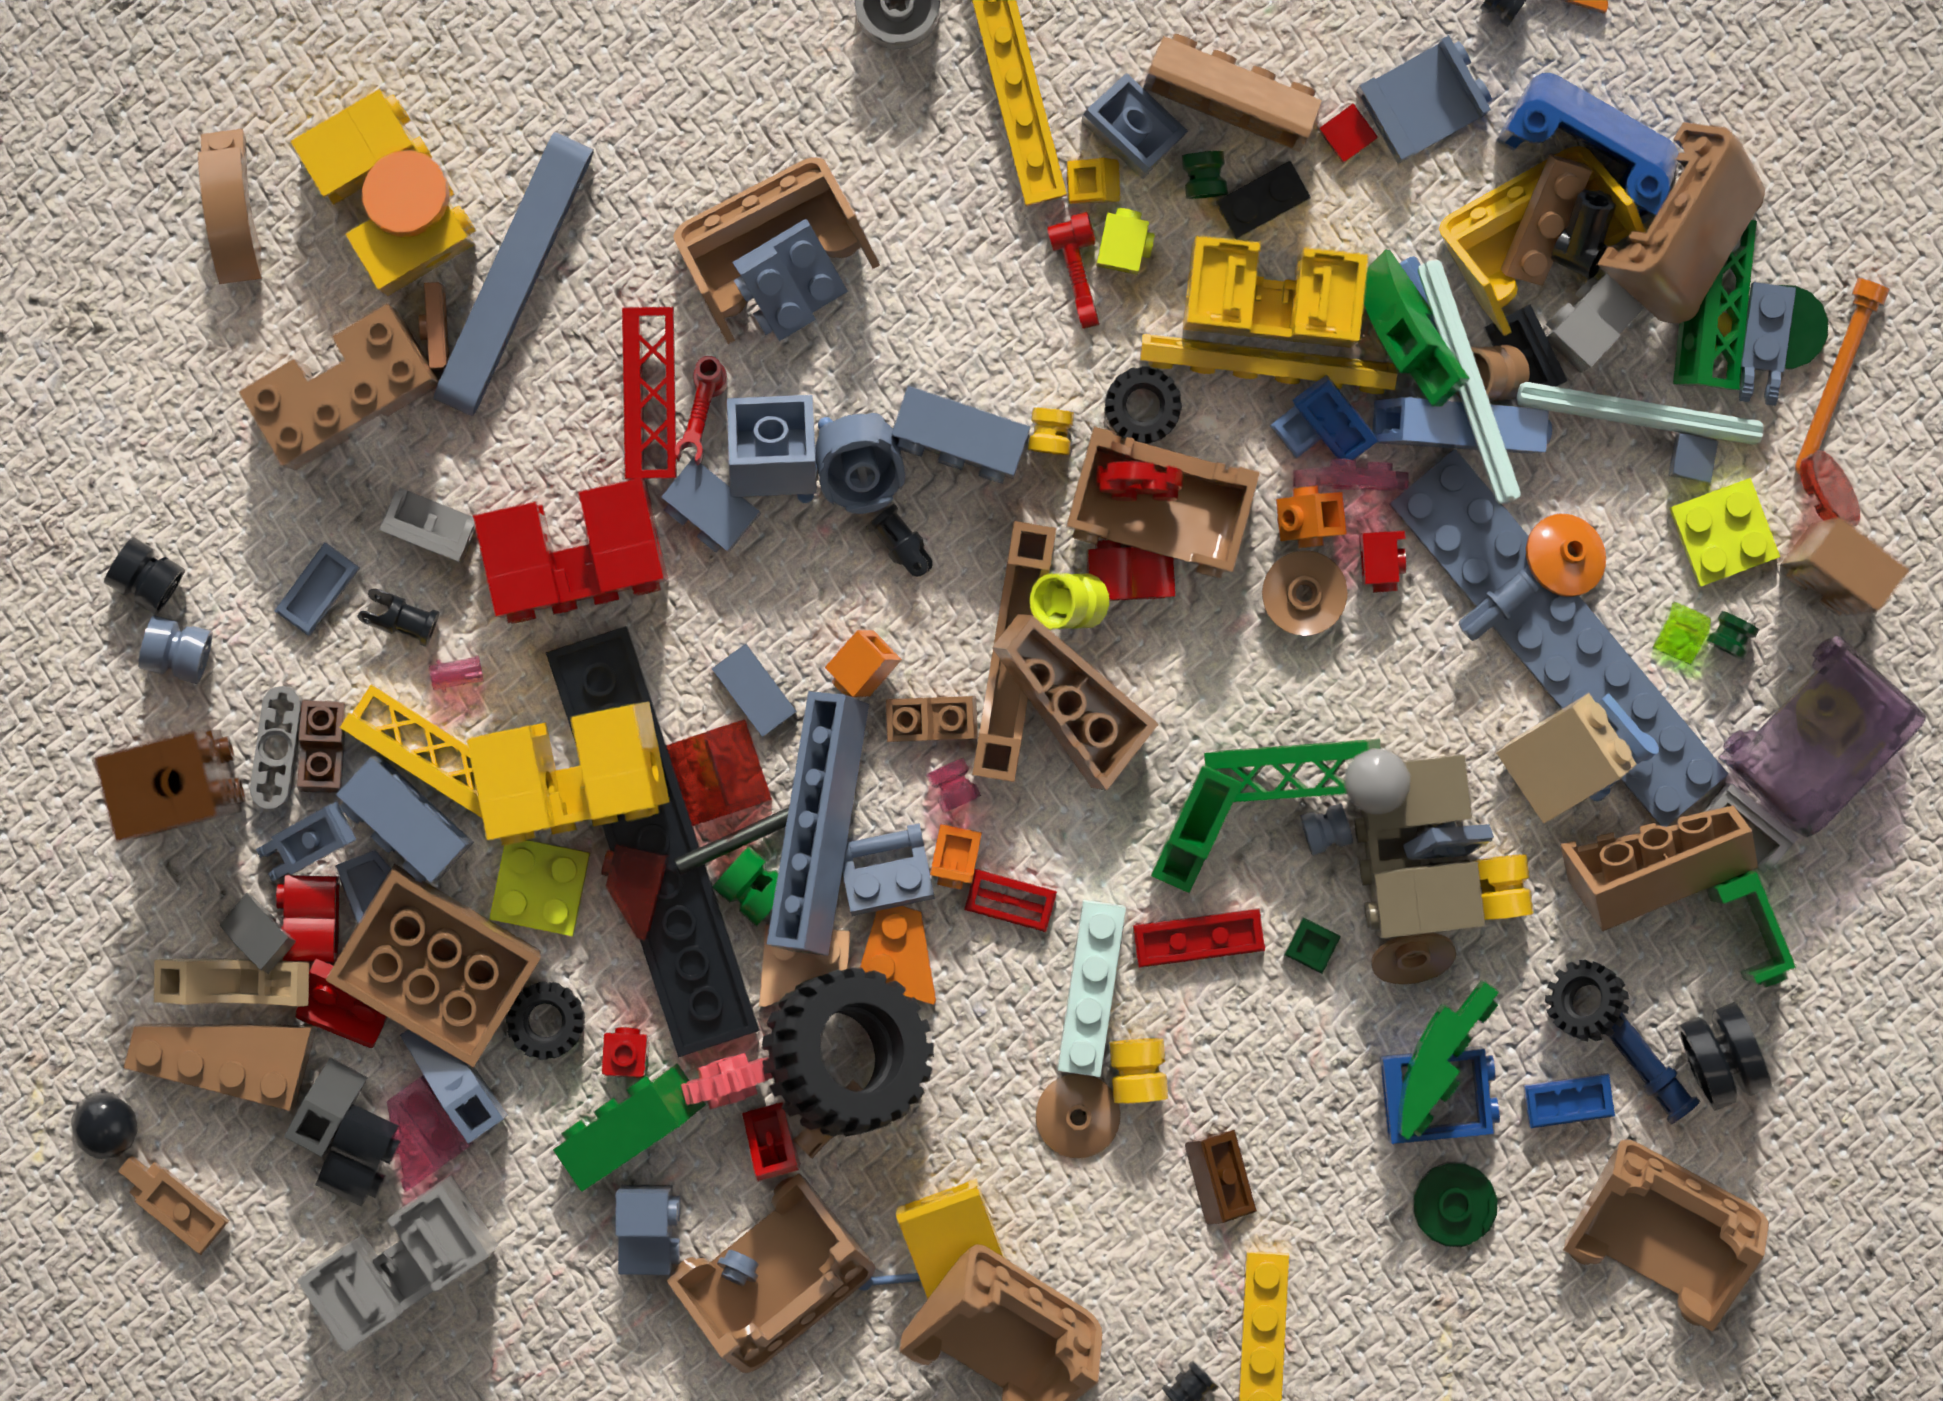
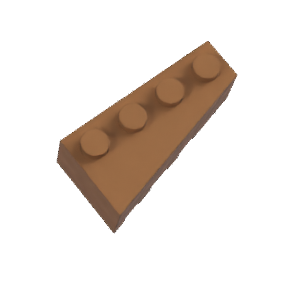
(1077, 703)
(1658, 865)
(232, 1059)

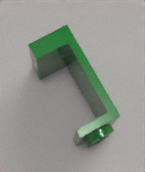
(1749, 885)

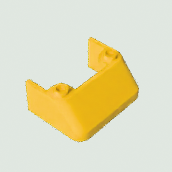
(1485, 228)

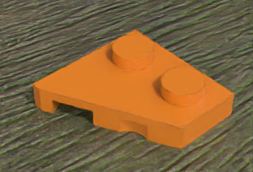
(901, 952)

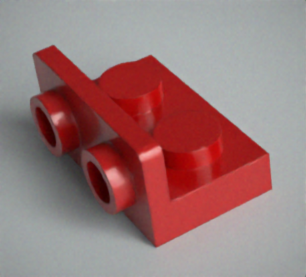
(339, 1011)

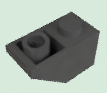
(325, 1107)

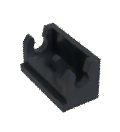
(1532, 342)

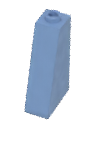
(1421, 424)

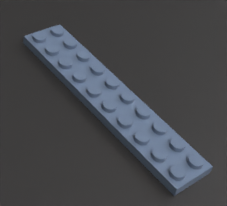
(1554, 633)

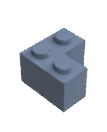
(645, 1229)

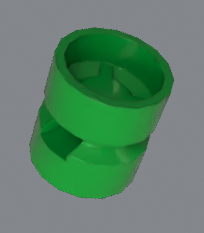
(736, 883)

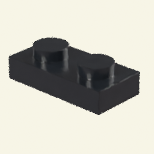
(1263, 200)

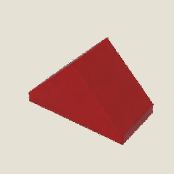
(770, 1142)

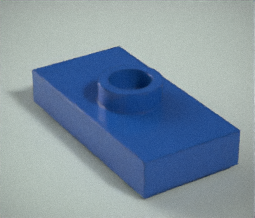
(1335, 419)
(1569, 1100)

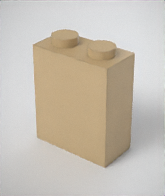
(1567, 758)

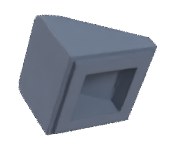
(1693, 457)

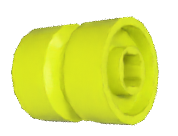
(1069, 601)

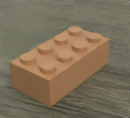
(1843, 568)

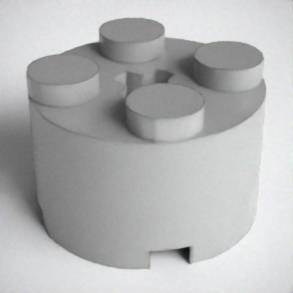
(896, 28)

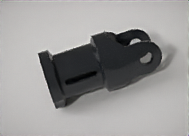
(904, 545)
(400, 617)

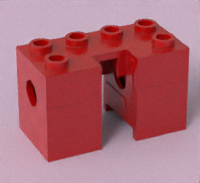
(530, 576)

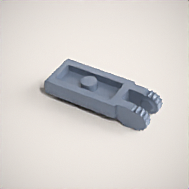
(1766, 338)
(308, 841)

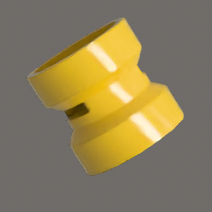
(1051, 431)

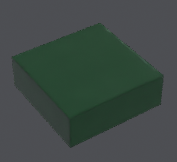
(1312, 945)

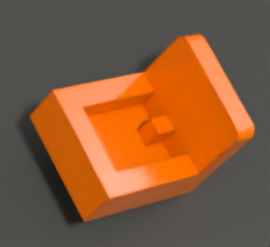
(955, 856)

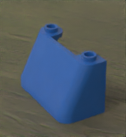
(1556, 103)

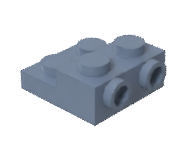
(788, 280)

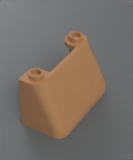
(1694, 229)
(1197, 528)
(1671, 1231)
(802, 1273)
(1008, 1330)

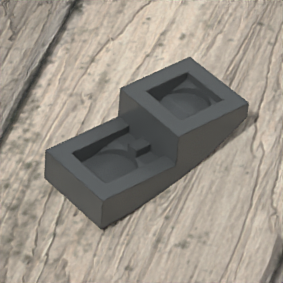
(257, 933)

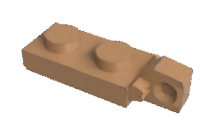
(174, 1204)

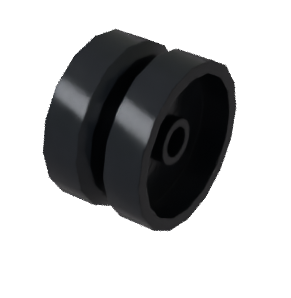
(1729, 1054)

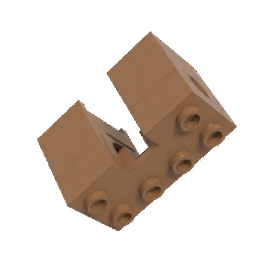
(314, 415)

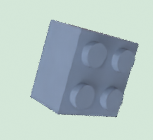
(771, 445)

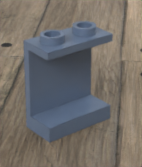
(1425, 99)

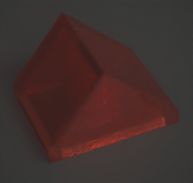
(719, 772)

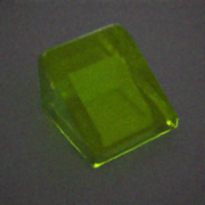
(1682, 633)

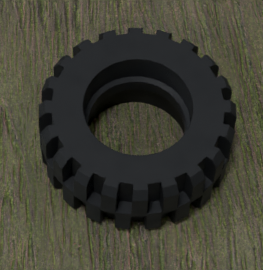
(895, 1036)

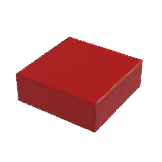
(1348, 133)

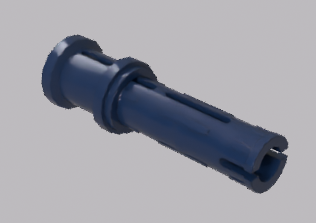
(1658, 1079)

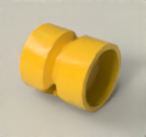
(1503, 886)
(1138, 1070)

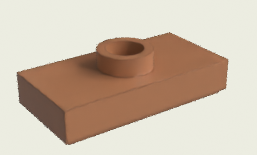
(434, 325)

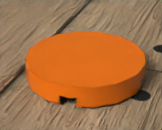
(405, 193)

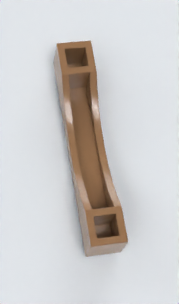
(1004, 700)

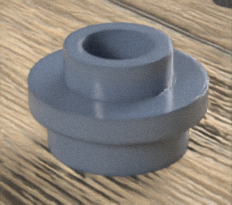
(738, 1268)

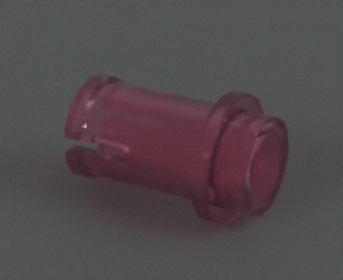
(455, 673)

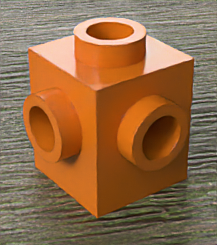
(1302, 517)

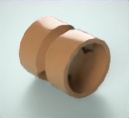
(1501, 371)

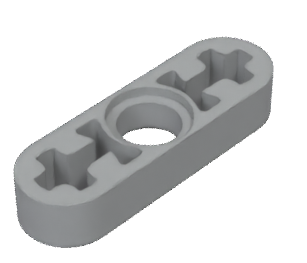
(281, 780)

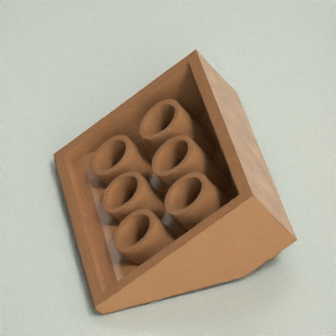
(1233, 93)
(434, 965)

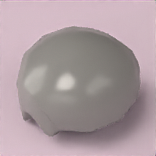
(1377, 781)

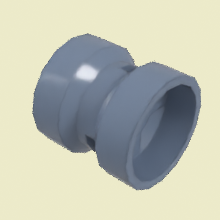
(1326, 829)

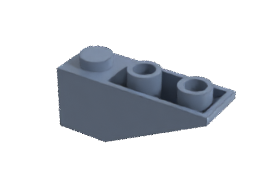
(457, 1087)

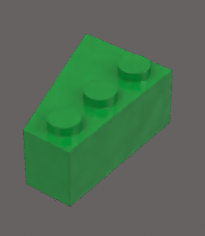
(625, 1127)

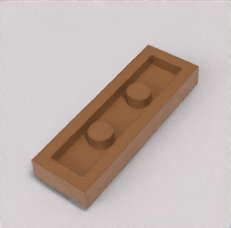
(1545, 219)

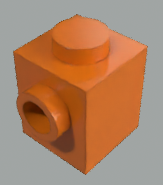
(862, 664)

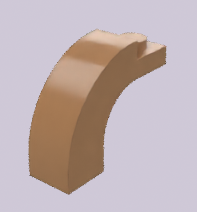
(228, 206)

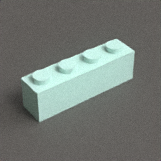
(1091, 988)

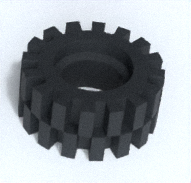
(1148, 379)
(1606, 1015)
(536, 1045)

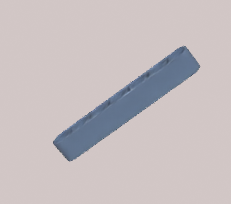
(513, 274)

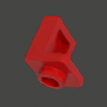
(625, 1053)

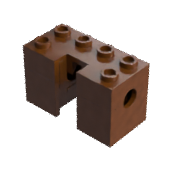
(145, 788)

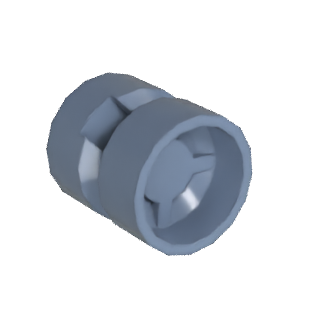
(168, 648)

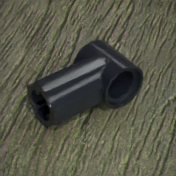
(1582, 241)

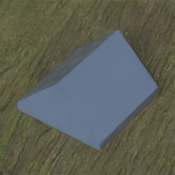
(1133, 125)

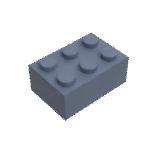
(959, 434)
(403, 820)

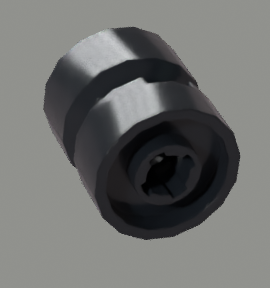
(140, 573)

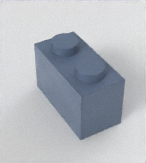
(708, 504)

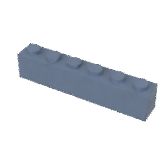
(818, 823)

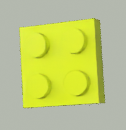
(1724, 532)
(540, 886)

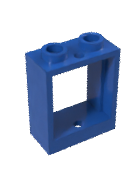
(1487, 1107)

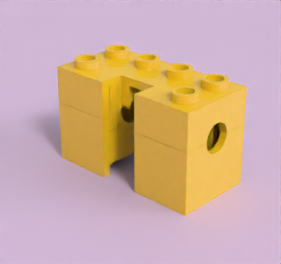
(338, 160)
(1314, 308)
(526, 793)

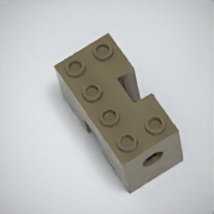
(1403, 892)

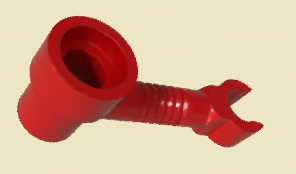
(1071, 237)
(706, 389)

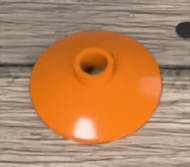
(1551, 561)

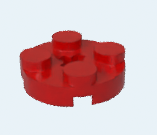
(1128, 479)

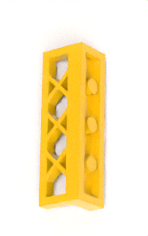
(408, 758)

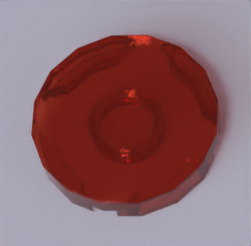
(1831, 486)

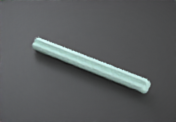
(1473, 391)
(1640, 413)

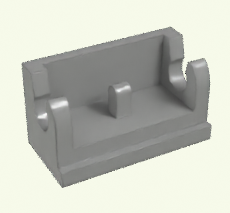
(429, 525)
(1769, 835)

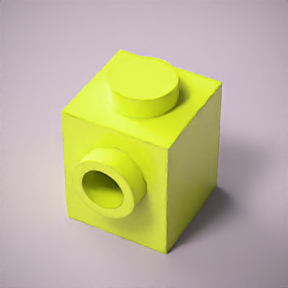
(1124, 241)

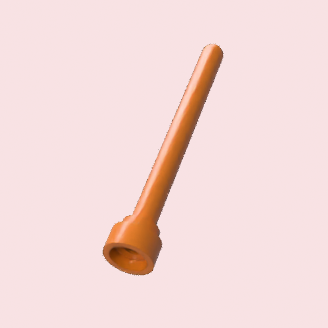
(1867, 300)

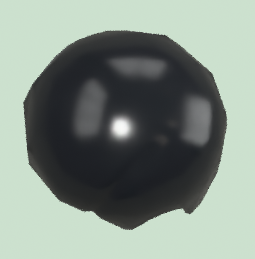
(104, 1125)

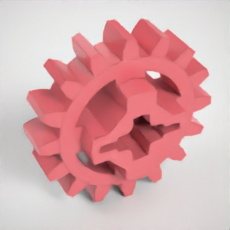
(725, 1081)

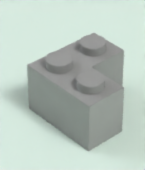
(1593, 323)

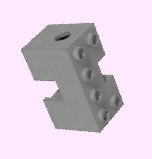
(366, 1291)

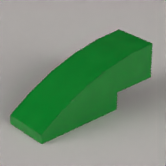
(1195, 828)

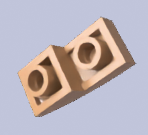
(931, 718)

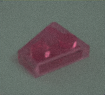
(425, 1132)

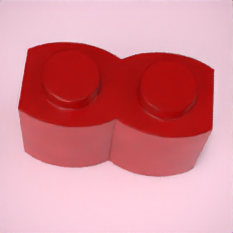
(1131, 571)
(311, 916)

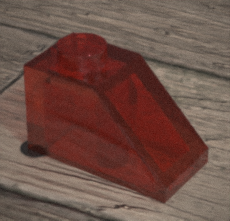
(635, 884)

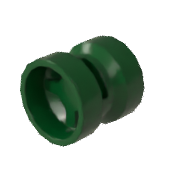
(1204, 174)

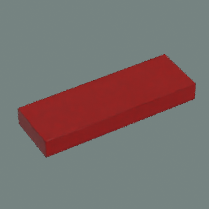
(1199, 937)

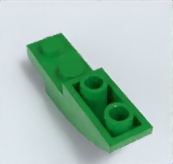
(1407, 333)
(1429, 1072)

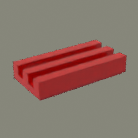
(1045, 909)

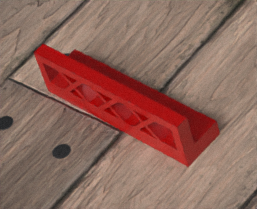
(633, 392)

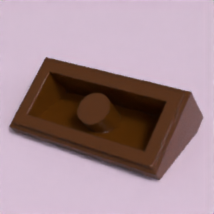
(1220, 1177)

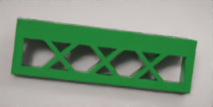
(1700, 338)
(1289, 754)

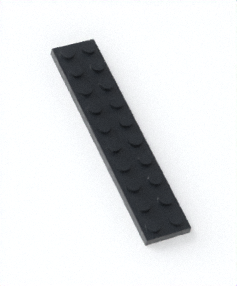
(688, 937)

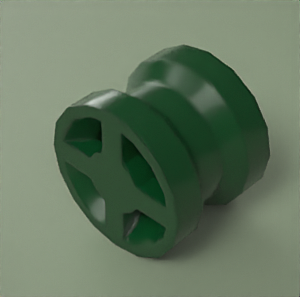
(1732, 635)

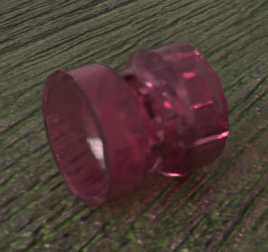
(954, 786)

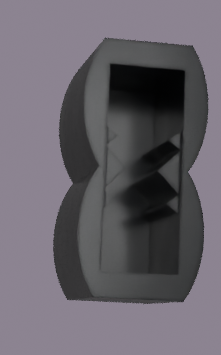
(358, 1155)

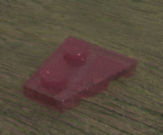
(1345, 476)

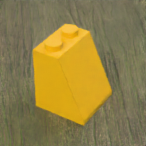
(944, 1228)

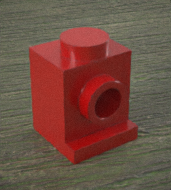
(1382, 560)

